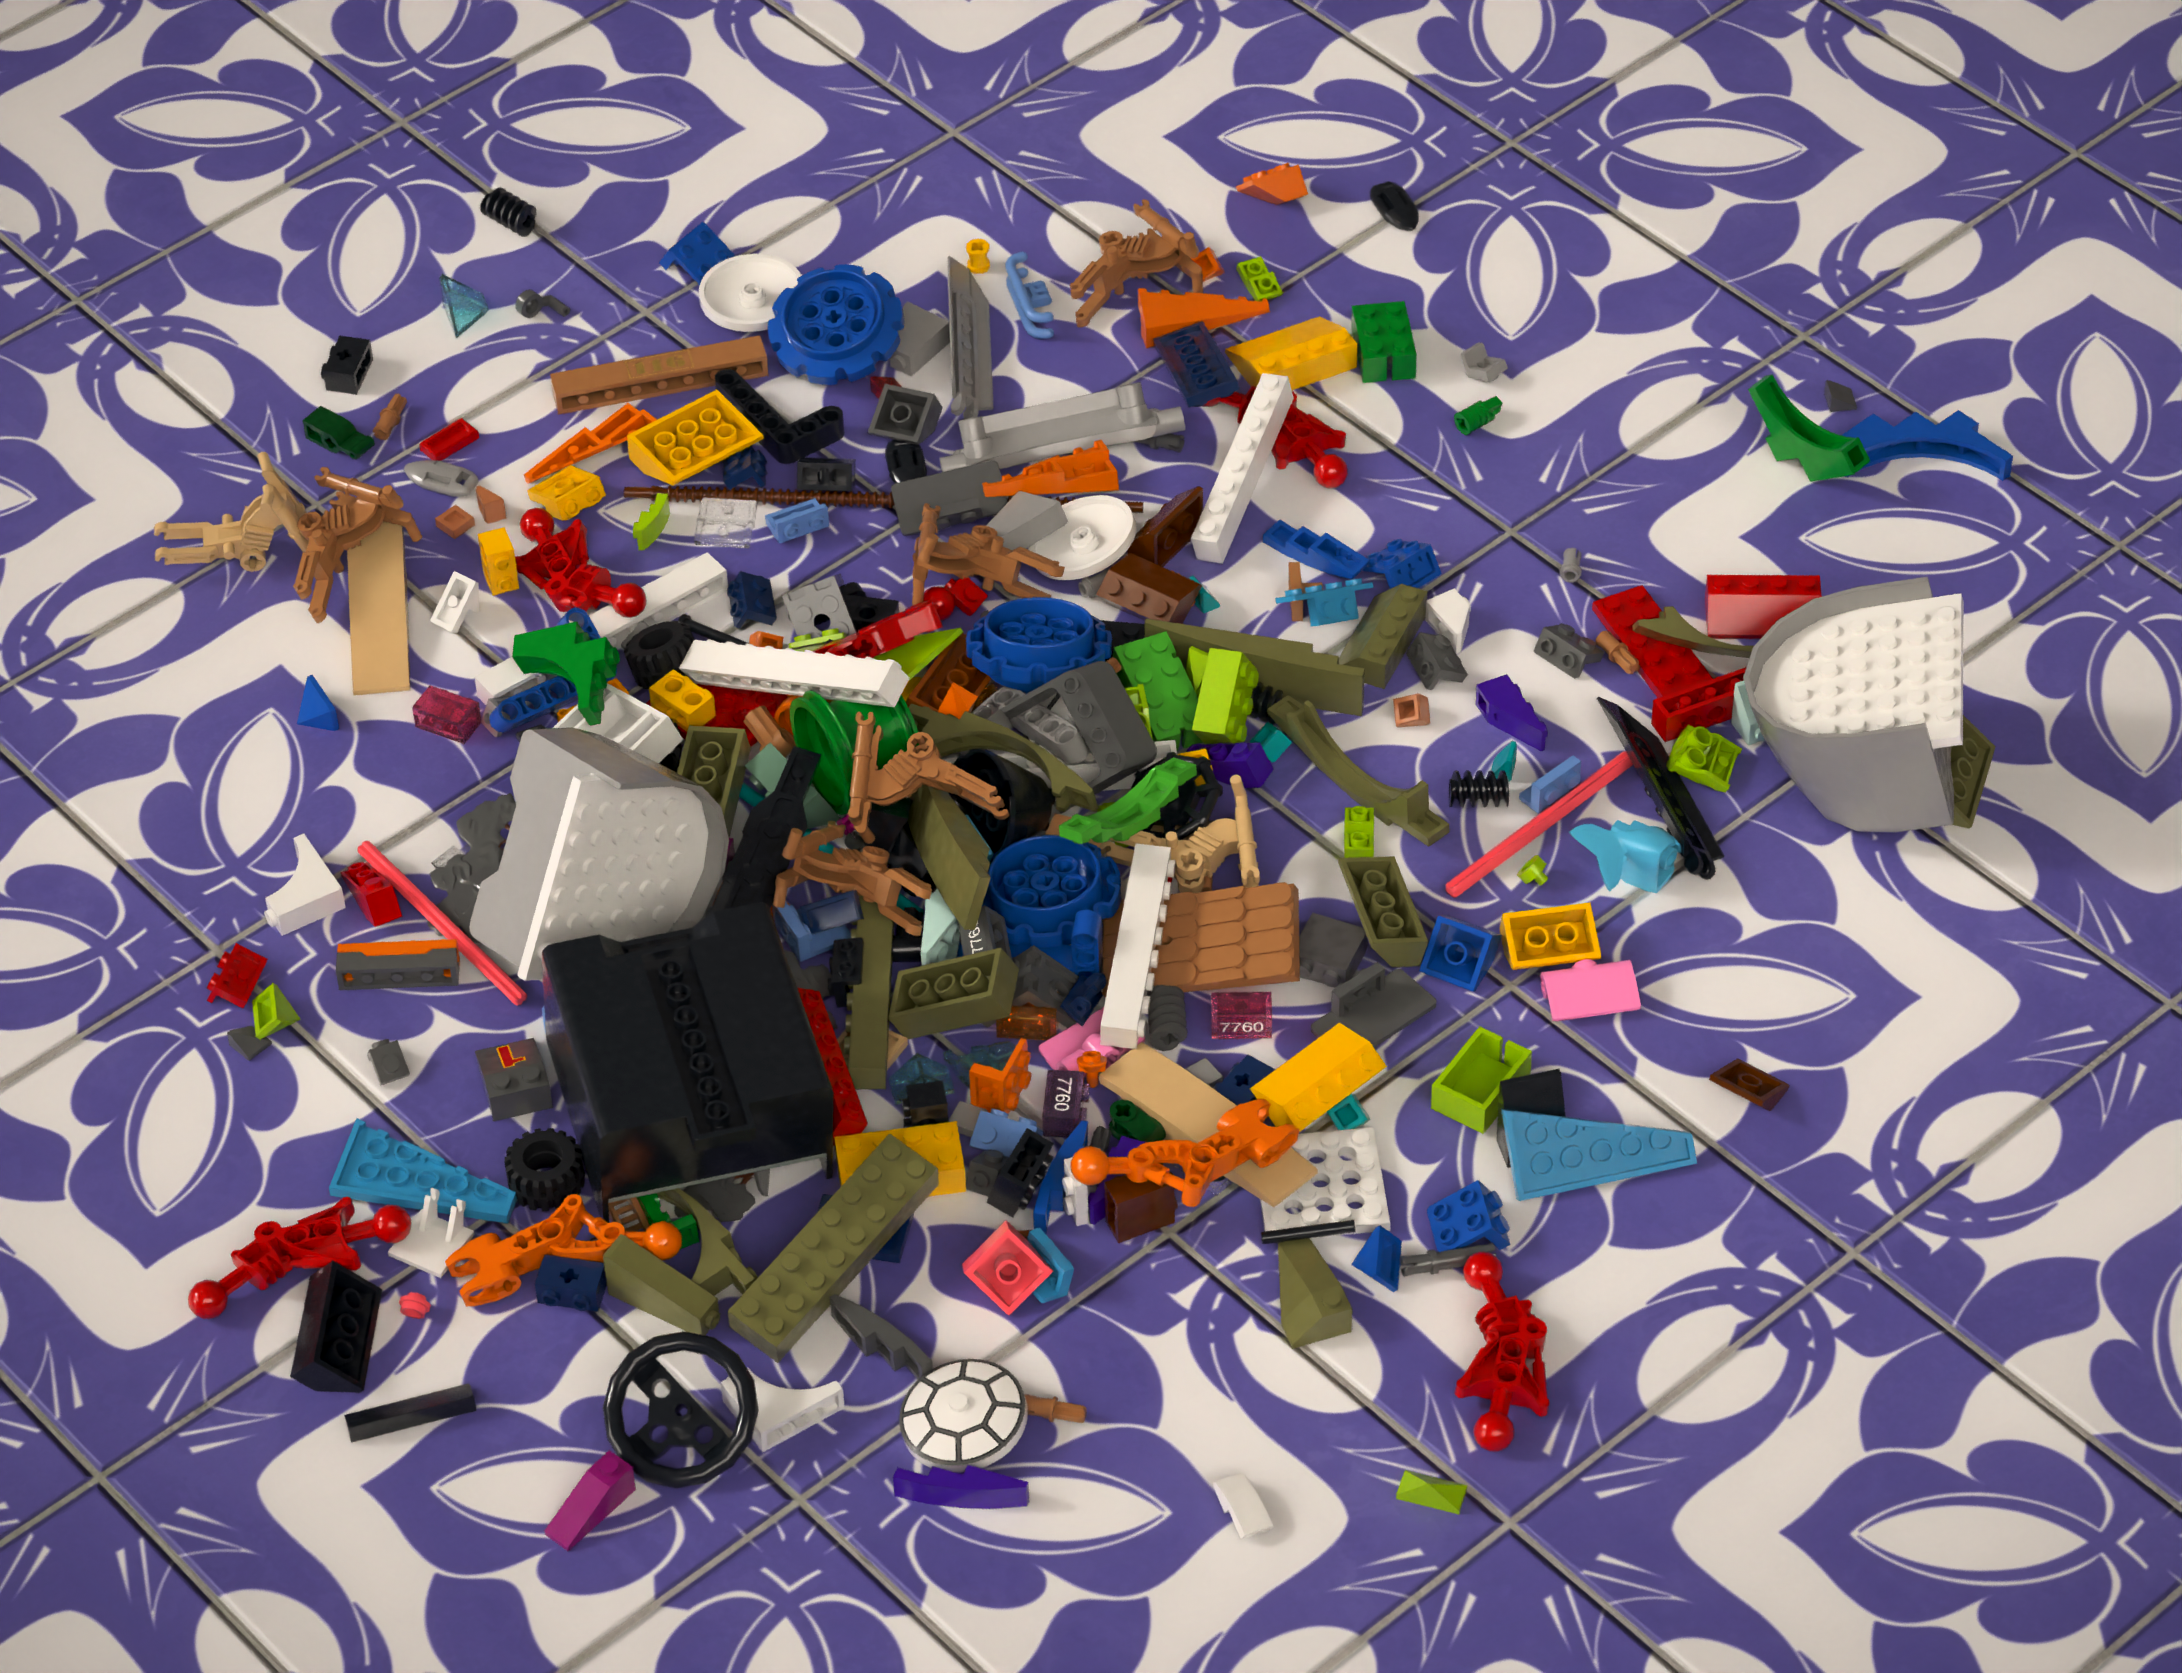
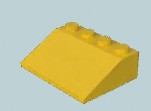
(1301, 352)
(691, 439)

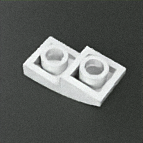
(1244, 1505)

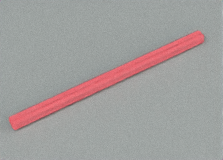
(1538, 825)
(442, 923)

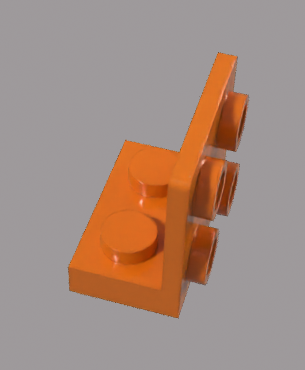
(998, 1088)

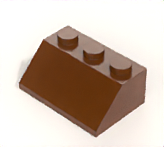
(1169, 528)
(1148, 590)

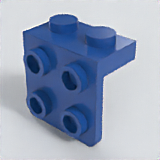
(1468, 1217)

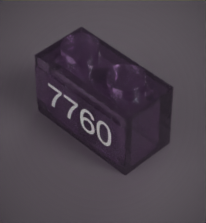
(1064, 1102)

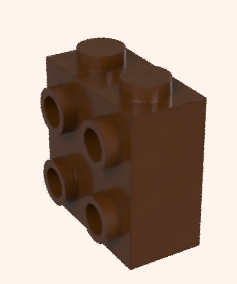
(1137, 1207)

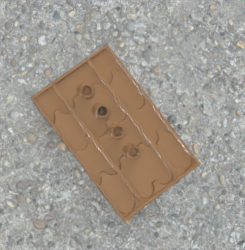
(1223, 938)

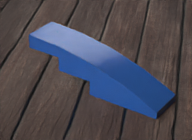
(1315, 551)
(1052, 1190)

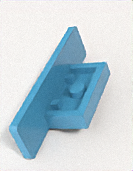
(1329, 605)

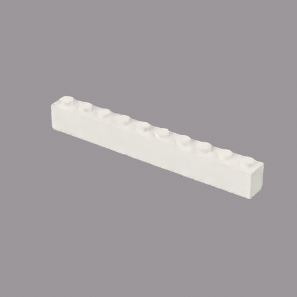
(666, 600)
(795, 672)

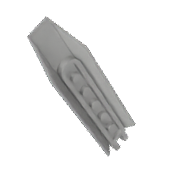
(969, 343)

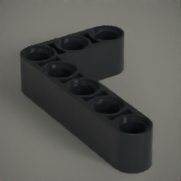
(782, 440)

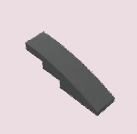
(876, 1334)

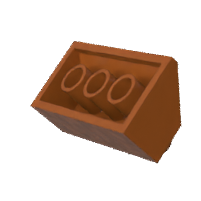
(949, 667)

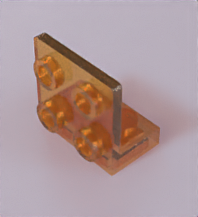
(1028, 1023)

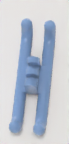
(1028, 297)

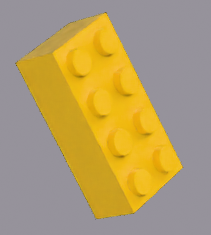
(934, 1142)

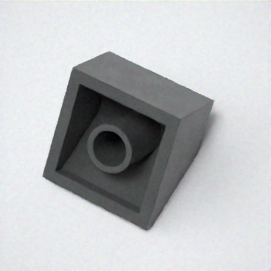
(905, 414)

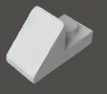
(459, 597)

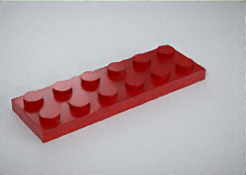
(1662, 664)

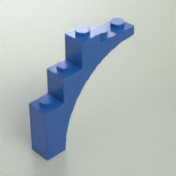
(1918, 437)

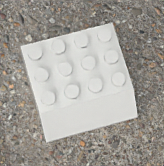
(629, 724)

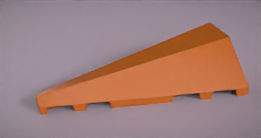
(1170, 312)
(1074, 473)

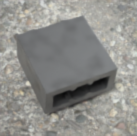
(1330, 950)

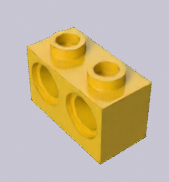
(498, 561)
(682, 700)

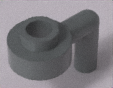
(530, 303)

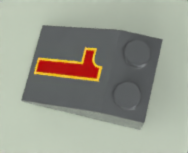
(514, 1079)

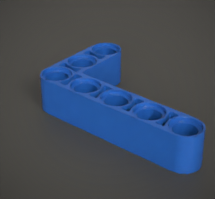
(539, 694)
(1086, 947)

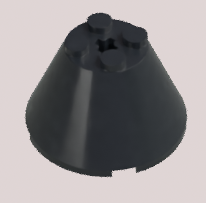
(1022, 792)

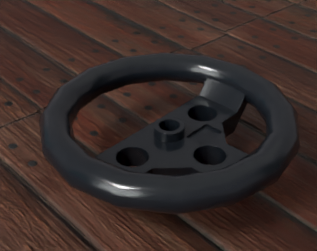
(646, 1372)

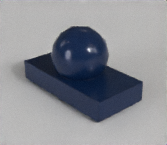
(832, 912)

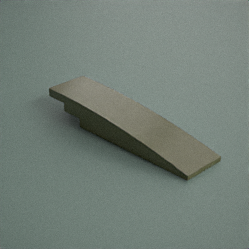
(1280, 664)
(950, 852)

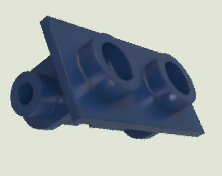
(1084, 997)

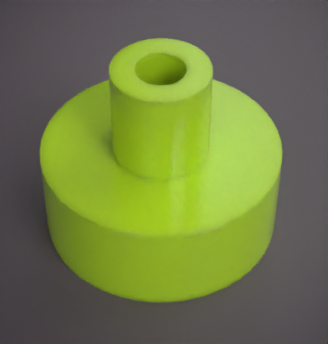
(1533, 871)

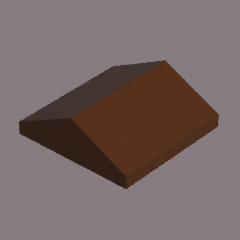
(1750, 1083)

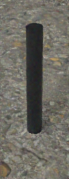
(1308, 1232)

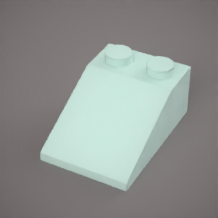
(939, 931)

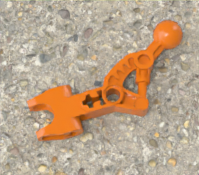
(1239, 1139)
(502, 1262)

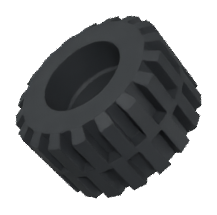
(658, 651)
(541, 1151)

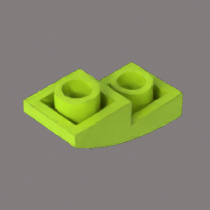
(1258, 279)
(652, 522)
(1359, 832)

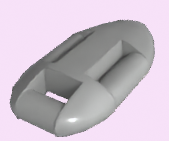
(441, 477)

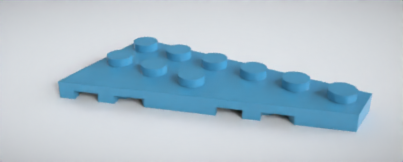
(1573, 1153)
(401, 1174)

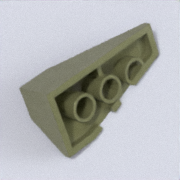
(1310, 1295)

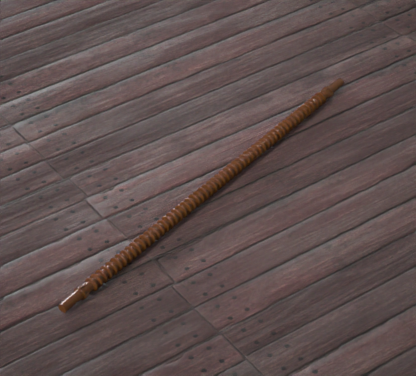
(788, 496)

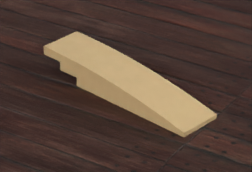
(379, 612)
(1192, 1111)

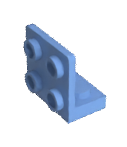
(798, 935)

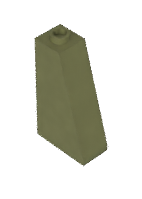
(658, 1288)

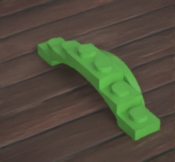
(1135, 809)

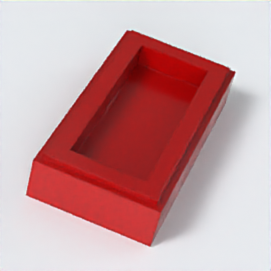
(449, 440)

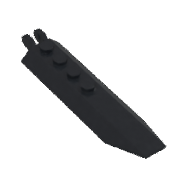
(1667, 791)

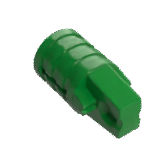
(1477, 415)

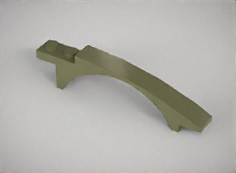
(1676, 630)
(973, 732)
(1391, 805)
(719, 1260)

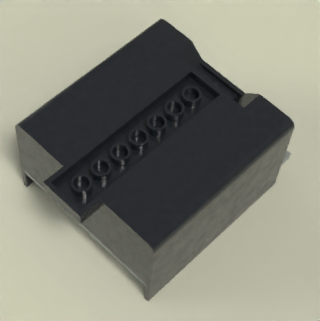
(685, 1056)

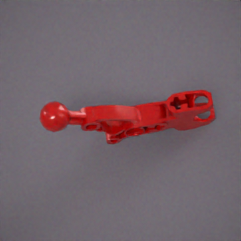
(897, 628)

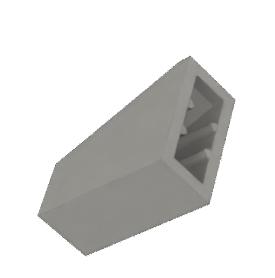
(920, 339)
(1027, 520)

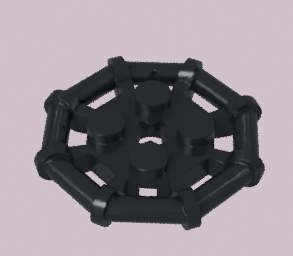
(1183, 807)

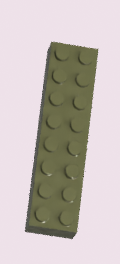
(833, 1248)

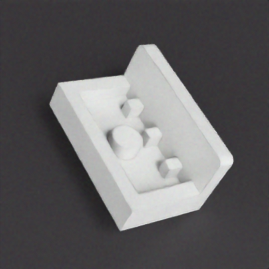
(1076, 1195)

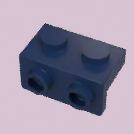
(743, 466)
(751, 599)

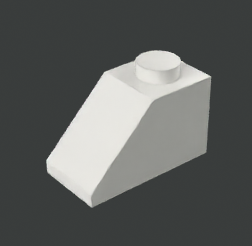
(1449, 617)

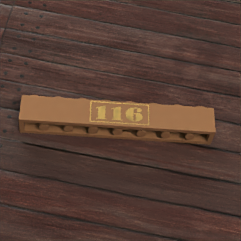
(656, 374)

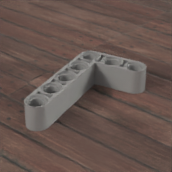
(1036, 723)

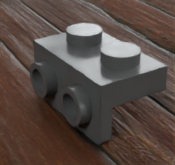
(1567, 649)
(1435, 660)

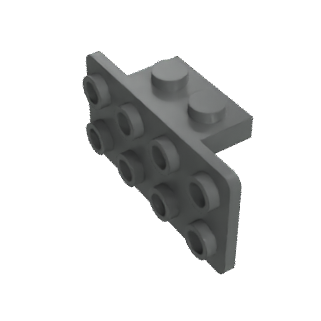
(955, 491)
(1376, 1004)

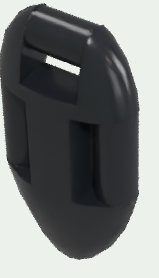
(1395, 205)
(905, 461)

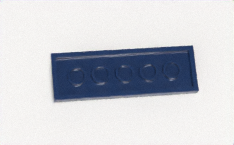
(1196, 364)

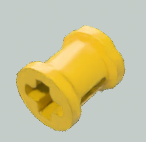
(978, 258)

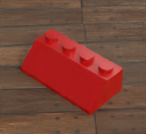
(1753, 603)

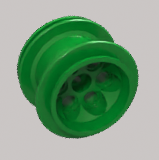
(832, 732)

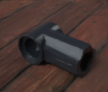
(907, 946)

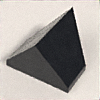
(887, 822)

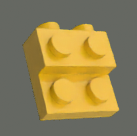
(568, 492)

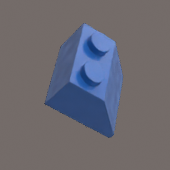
(1460, 952)

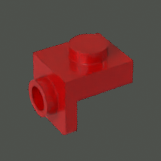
(966, 594)

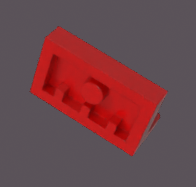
(238, 975)

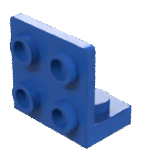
(697, 252)
(1405, 563)

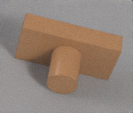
(1294, 582)

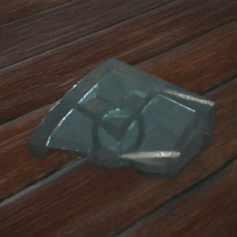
(991, 1055)

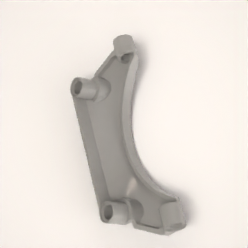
(1061, 427)

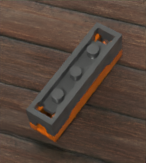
(398, 964)

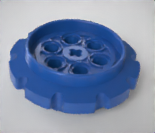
(831, 311)
(1036, 641)
(1045, 883)

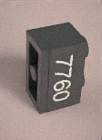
(988, 934)

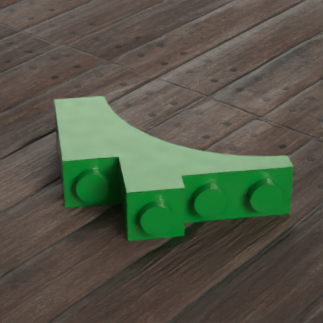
(1796, 436)
(573, 656)

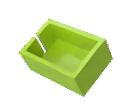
(1225, 697)
(1471, 1081)

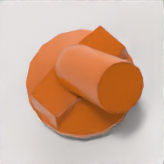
(1091, 1064)

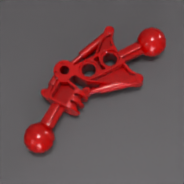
(1300, 438)
(564, 562)
(303, 1245)
(1500, 1367)

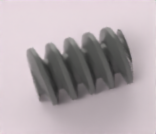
(1166, 1017)

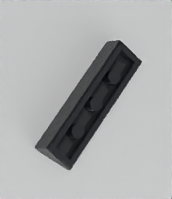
(410, 1412)

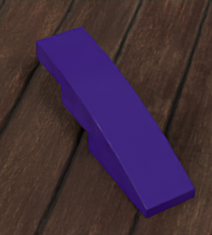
(973, 1489)

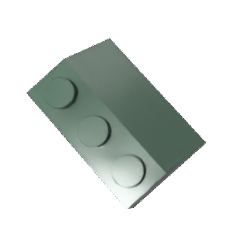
(766, 772)

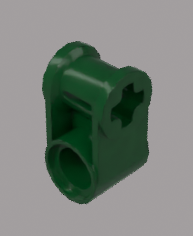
(1134, 1123)

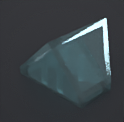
(462, 304)
(917, 1071)

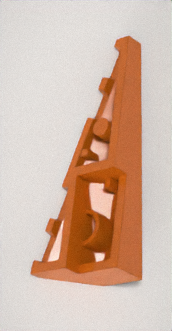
(588, 443)

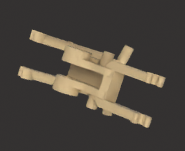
(243, 537)
(1205, 848)

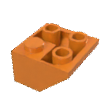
(1275, 185)

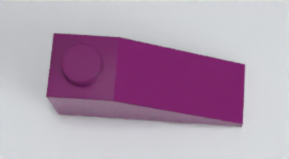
(592, 1500)

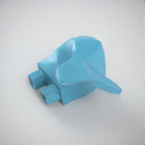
(1631, 852)

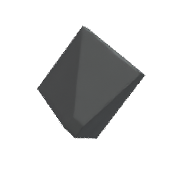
(246, 1042)

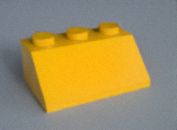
(1549, 936)

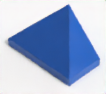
(316, 708)
(1381, 1258)

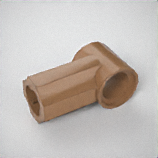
(768, 731)

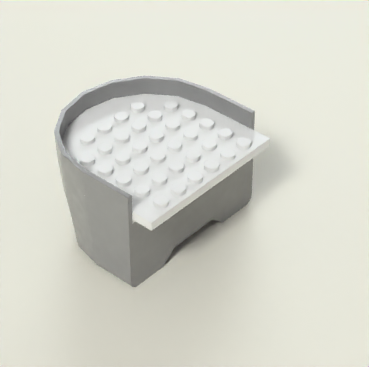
(1866, 703)
(597, 849)

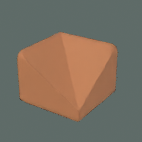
(490, 505)
(1411, 710)

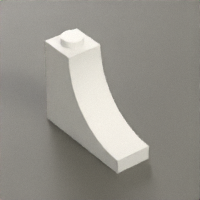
(307, 895)
(785, 1410)

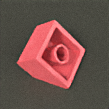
(1006, 1268)

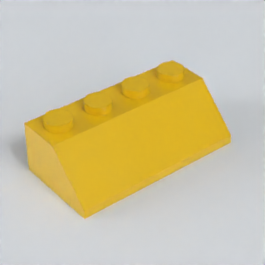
(1318, 1077)

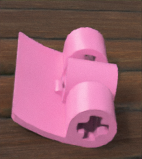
(1590, 989)
(1065, 1048)

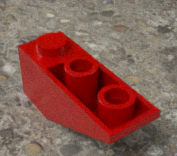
(372, 893)

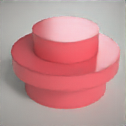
(414, 1305)

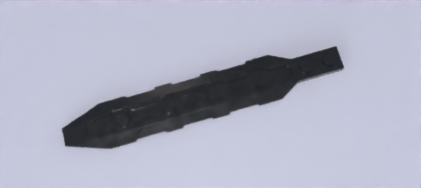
(759, 856)

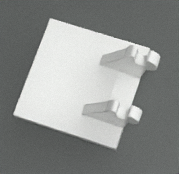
(433, 1238)

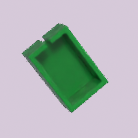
(1380, 333)

